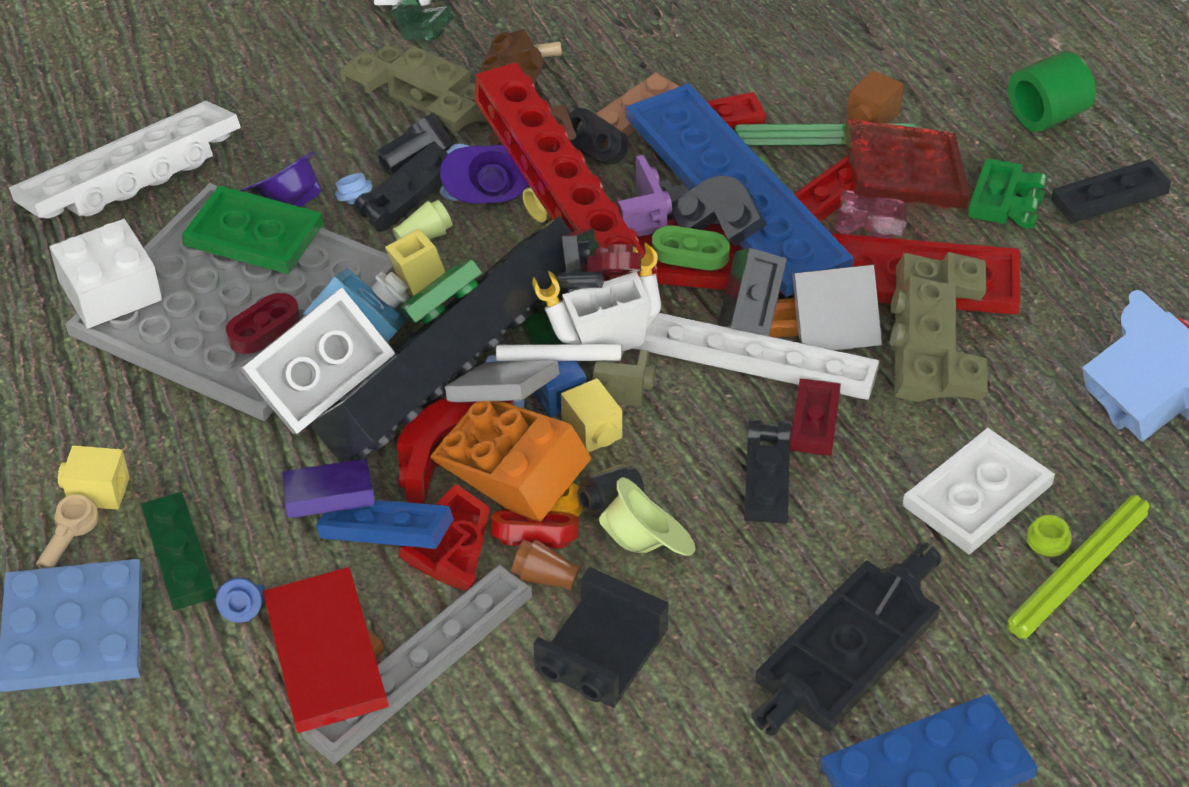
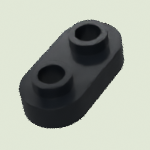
(593, 134)

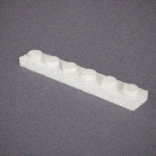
(759, 354)

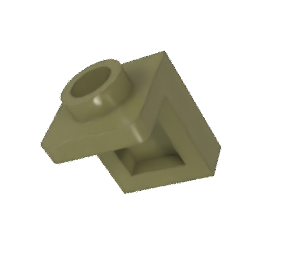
(625, 381)

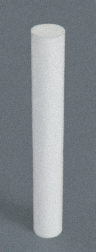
(559, 352)

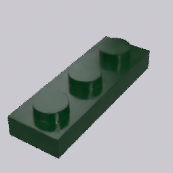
(178, 551)

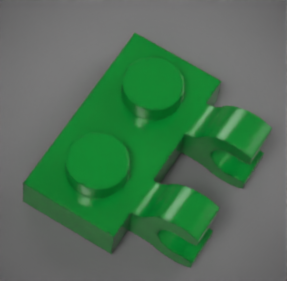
(996, 191)

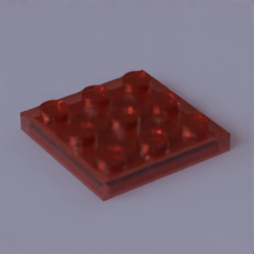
(906, 164)

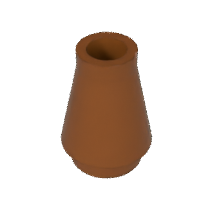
(544, 566)

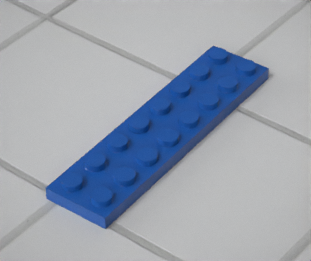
(703, 146)

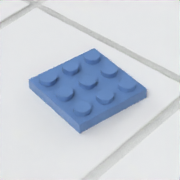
(71, 625)

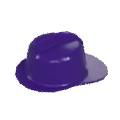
(482, 175)
(293, 185)

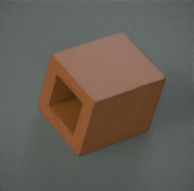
(875, 99)

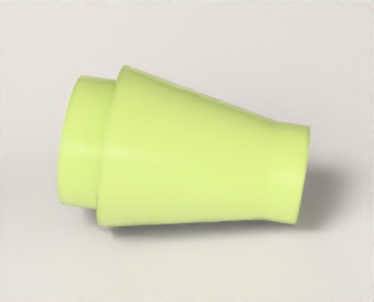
(429, 218)

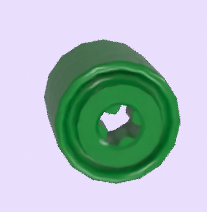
(1051, 91)

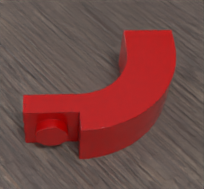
(420, 440)

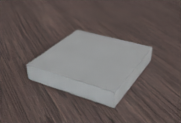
(837, 308)
(502, 381)

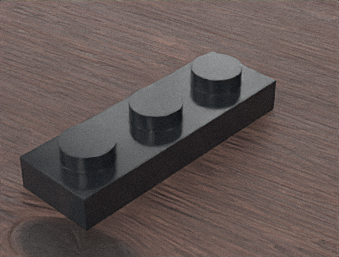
(1110, 191)

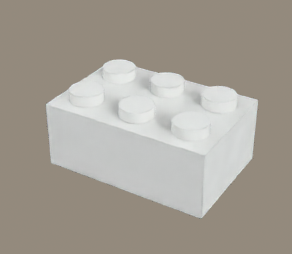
(317, 361)

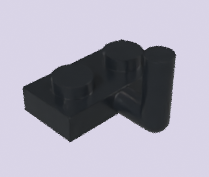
(577, 247)

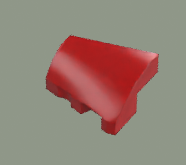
(459, 550)

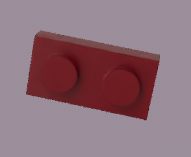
(815, 417)

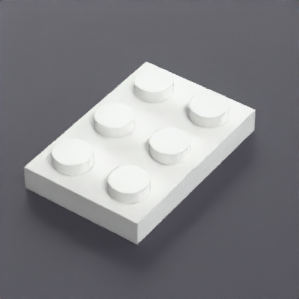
(978, 490)

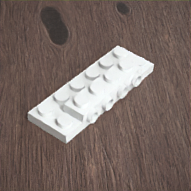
(127, 164)

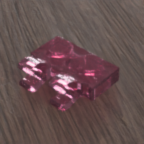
(879, 215)

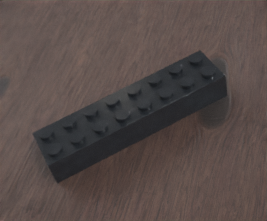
(443, 347)

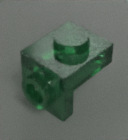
(419, 22)

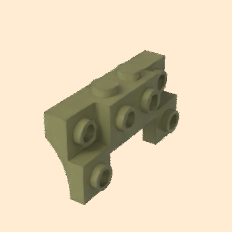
(420, 82)
(926, 328)

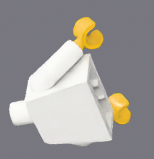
(607, 314)

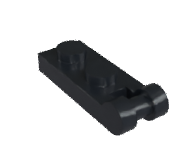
(403, 189)
(767, 472)

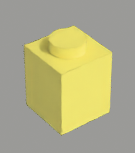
(415, 261)
(592, 414)
(96, 474)

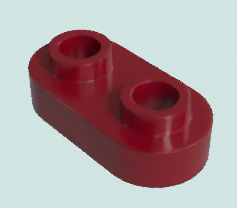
(615, 260)
(262, 323)

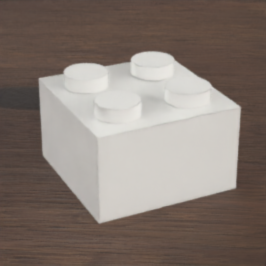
(106, 273)

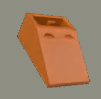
(514, 456)

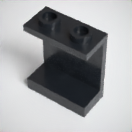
(603, 639)

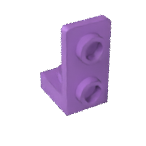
(650, 210)

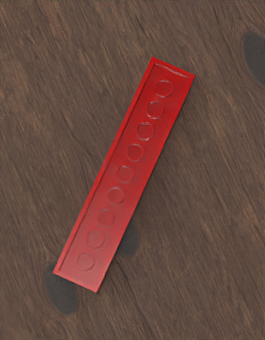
(1001, 267)

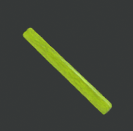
(1077, 567)

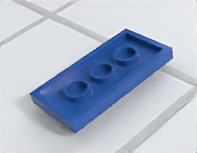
(948, 749)

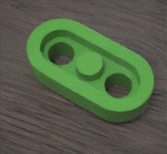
(691, 247)

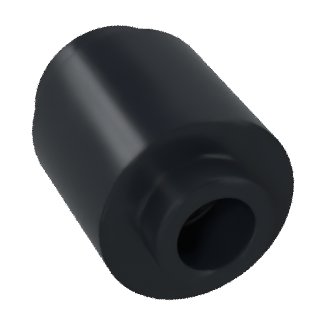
(600, 488)

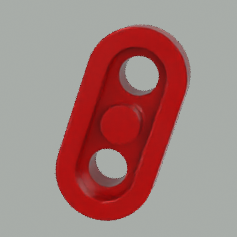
(553, 531)

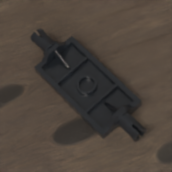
(848, 643)

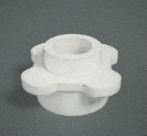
(390, 289)

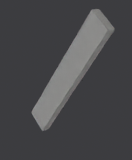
(428, 656)

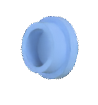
(351, 187)

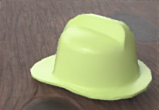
(641, 524)

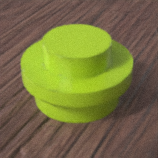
(1049, 536)

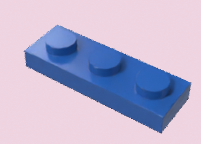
(388, 524)

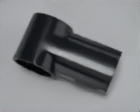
(408, 145)

